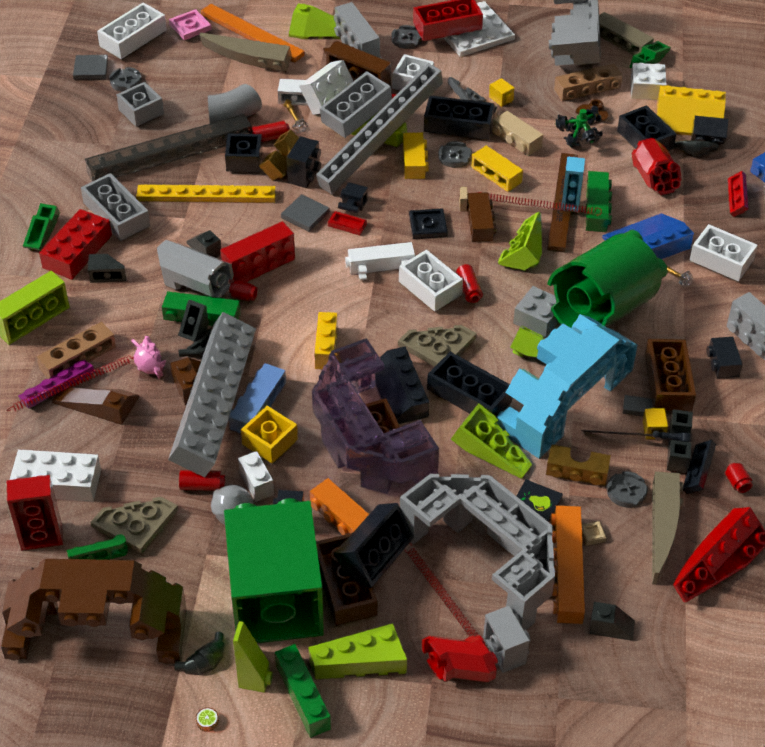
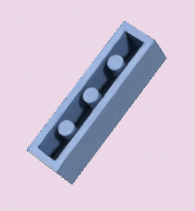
(258, 395)

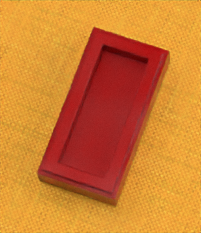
(347, 223)

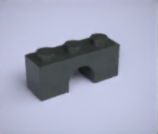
(679, 451)

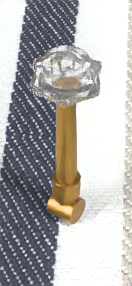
(299, 125)
(684, 278)

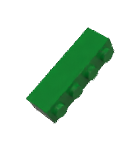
(598, 196)
(175, 305)
(302, 691)

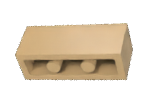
(517, 133)

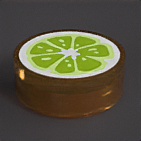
(207, 719)

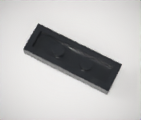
(699, 466)

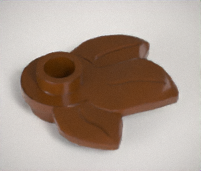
(595, 102)

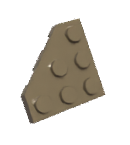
(437, 342)
(135, 521)

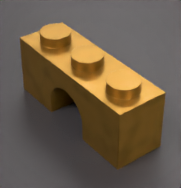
(275, 163)
(591, 471)

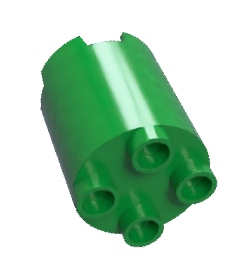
(607, 280)

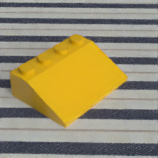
(680, 105)

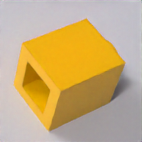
(501, 92)
(654, 420)

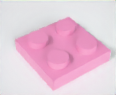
(190, 24)

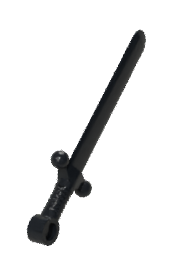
(685, 437)

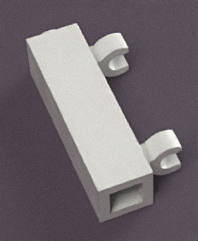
(378, 258)

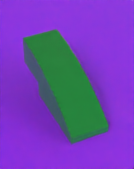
(651, 53)
(41, 226)

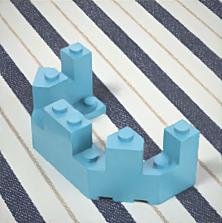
(574, 363)

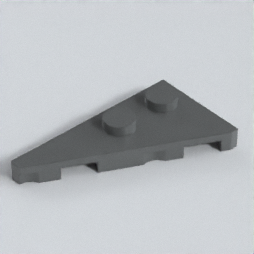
(467, 94)

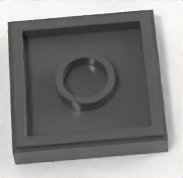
(90, 67)
(305, 212)

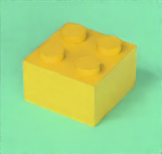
(269, 434)

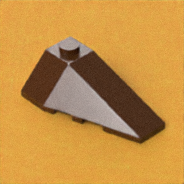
(102, 403)

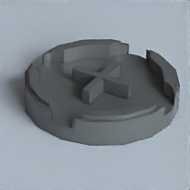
(406, 37)
(125, 78)
(455, 154)
(627, 489)

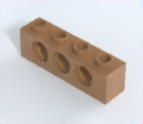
(588, 82)
(83, 346)

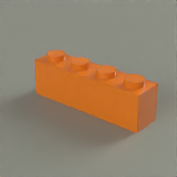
(337, 507)

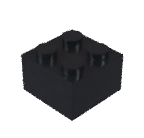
(243, 152)
(303, 162)

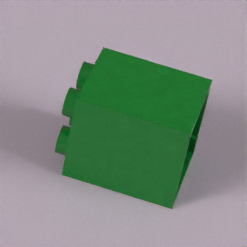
(274, 570)

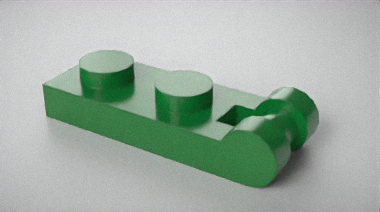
(101, 550)

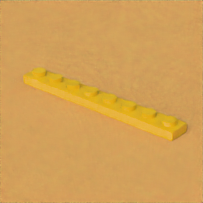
(206, 193)

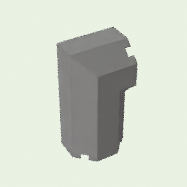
(193, 269)

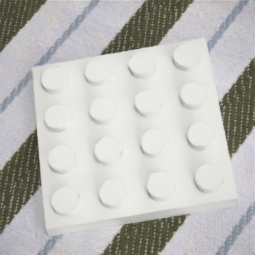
(492, 34)

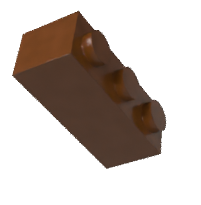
(481, 217)

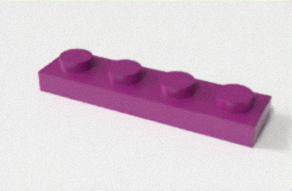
(79, 368)

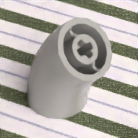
(234, 103)

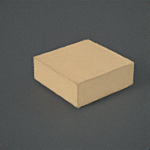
(463, 199)
(593, 533)

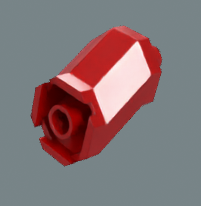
(656, 166)
(460, 658)

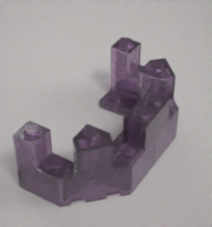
(353, 433)

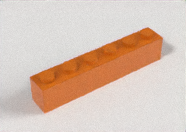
(568, 565)

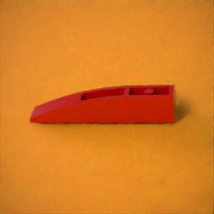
(722, 553)

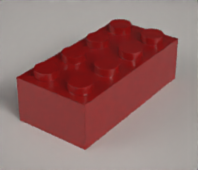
(447, 18)
(71, 246)
(260, 252)
(34, 512)

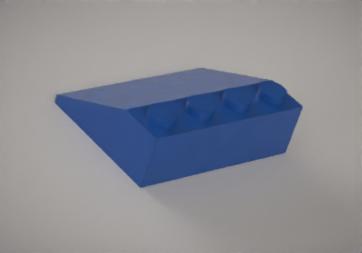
(661, 233)

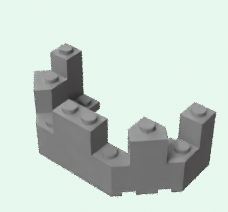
(576, 35)
(510, 522)

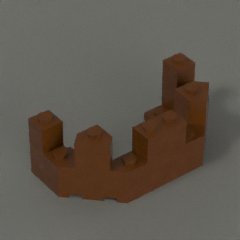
(84, 598)

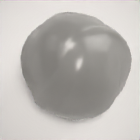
(228, 498)

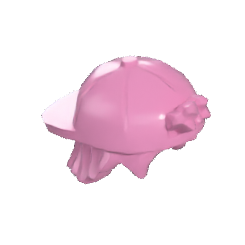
(148, 357)

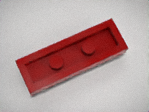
(738, 194)

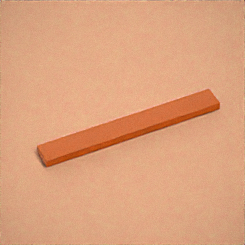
(246, 29)

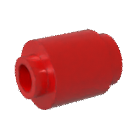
(243, 290)
(739, 477)

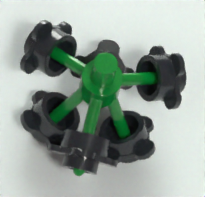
(574, 125)

